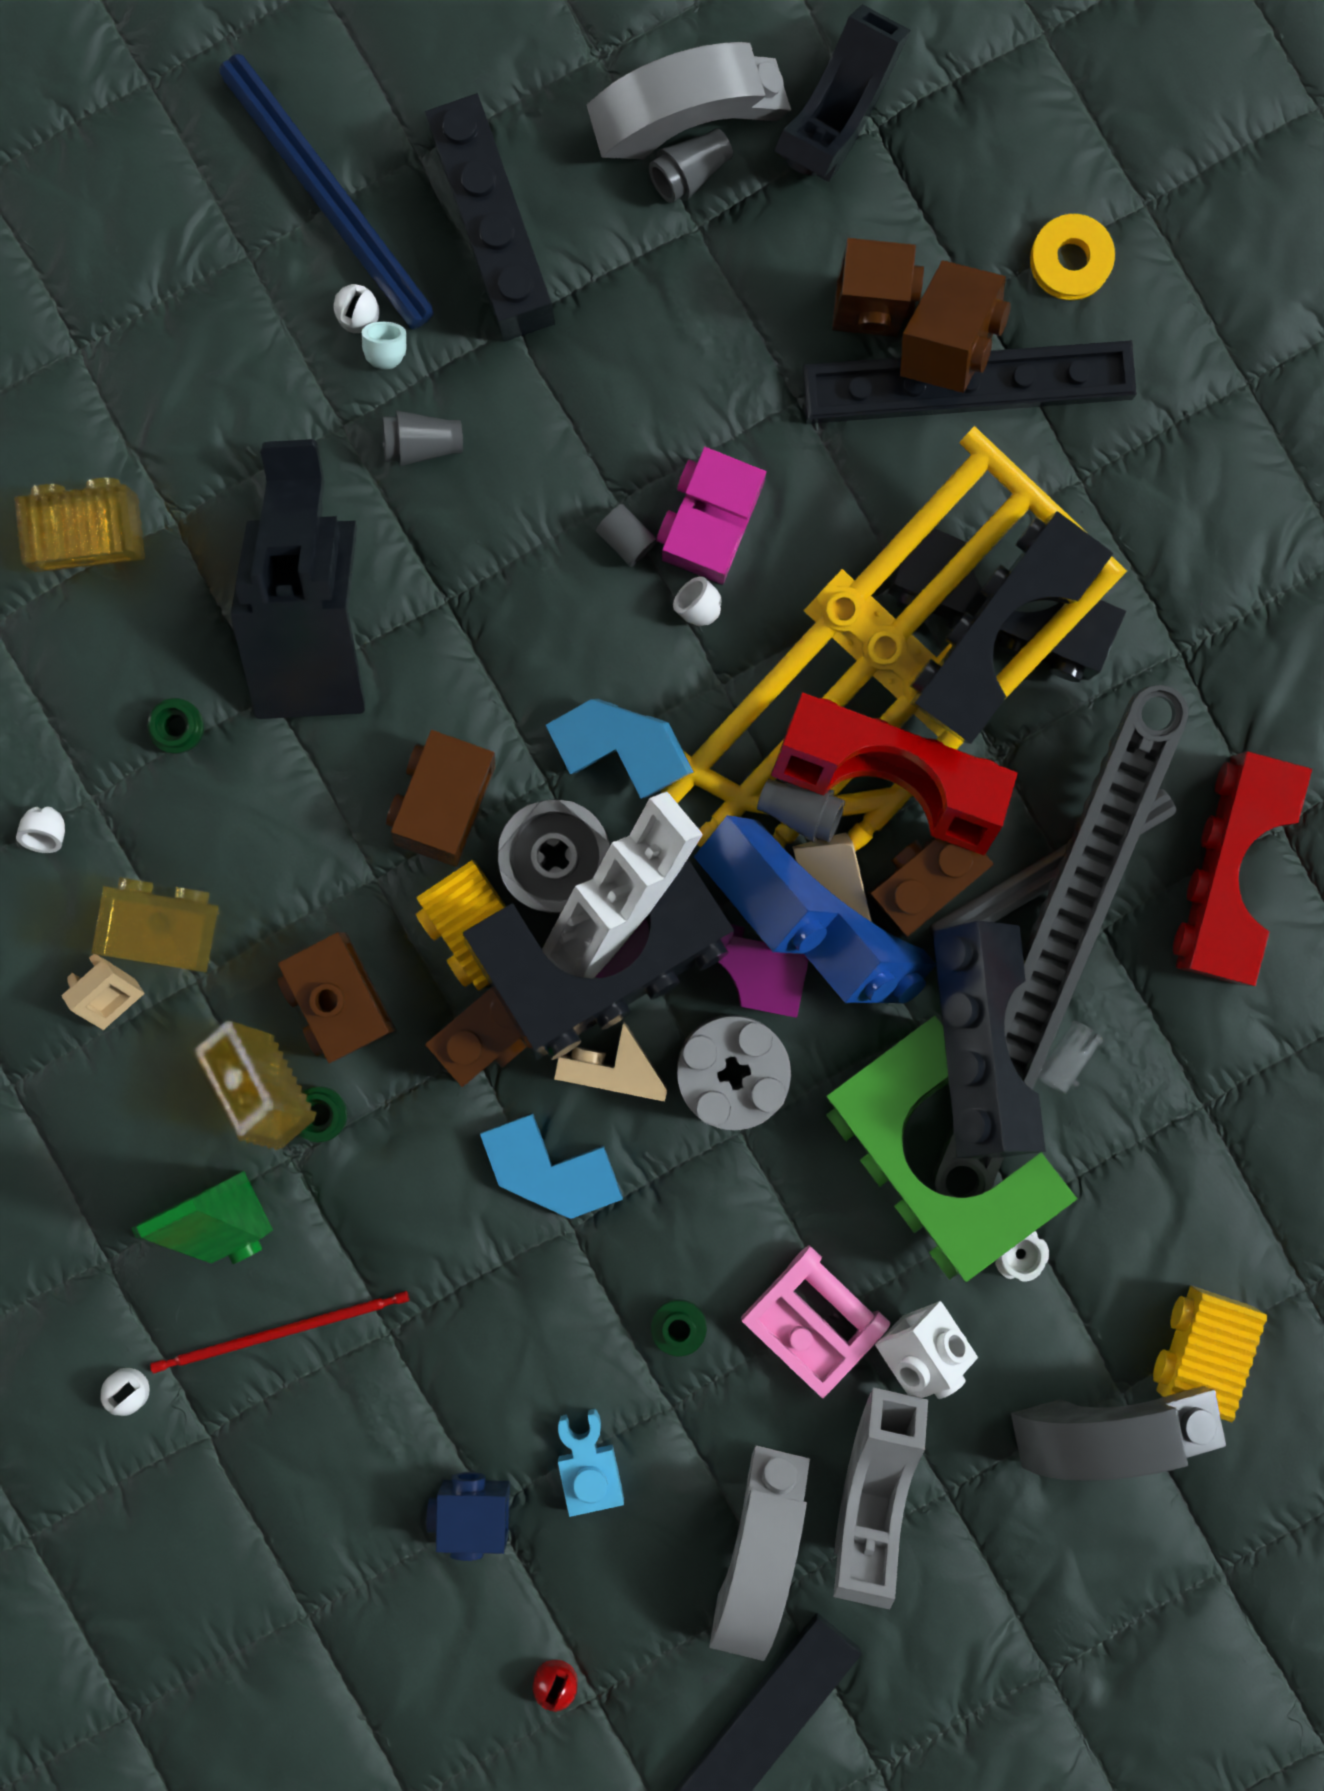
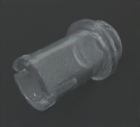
(1070, 1058)

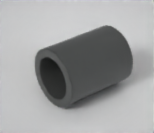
(626, 535)

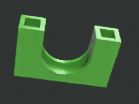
(966, 1230)

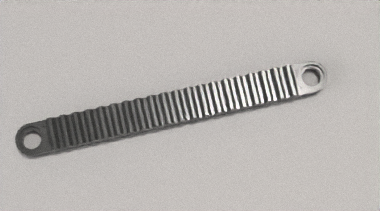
(1079, 900)

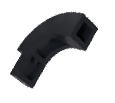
(845, 95)

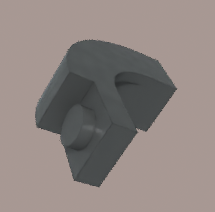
(1120, 1441)

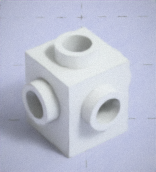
(927, 1352)

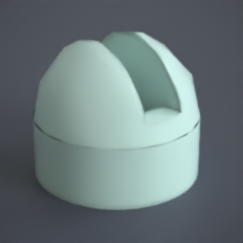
(384, 344)

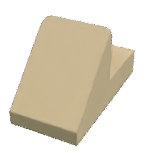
(630, 1075)

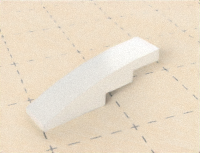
(623, 890)

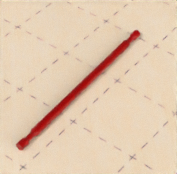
(279, 1332)

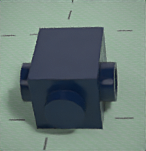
(470, 1516)

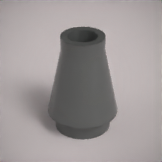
(689, 164)
(418, 437)
(802, 809)

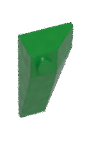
(211, 1224)

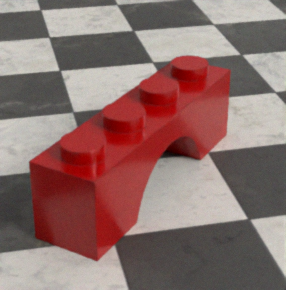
(957, 791)
(1220, 932)

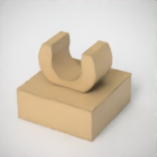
(101, 993)

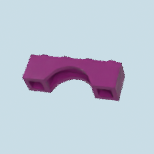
(761, 977)

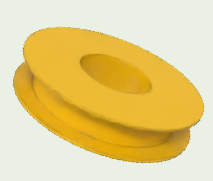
(1076, 230)

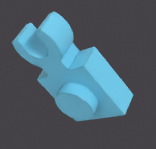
(589, 1472)

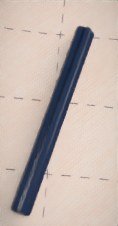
(326, 191)

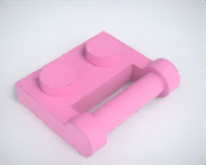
(803, 1335)

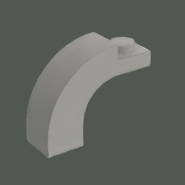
(683, 92)
(875, 1495)
(763, 1556)

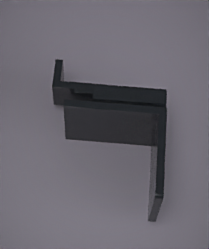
(296, 594)

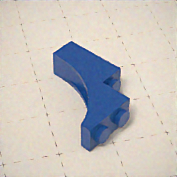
(805, 918)

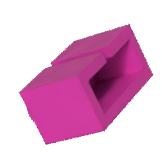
(712, 515)

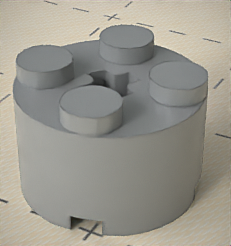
(526, 838)
(761, 1088)

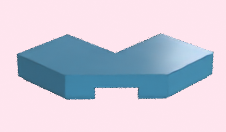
(642, 742)
(564, 1187)

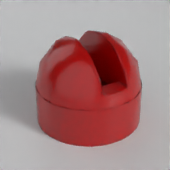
(544, 1680)

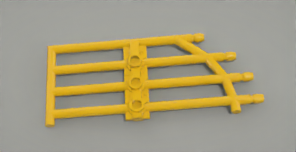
(886, 644)

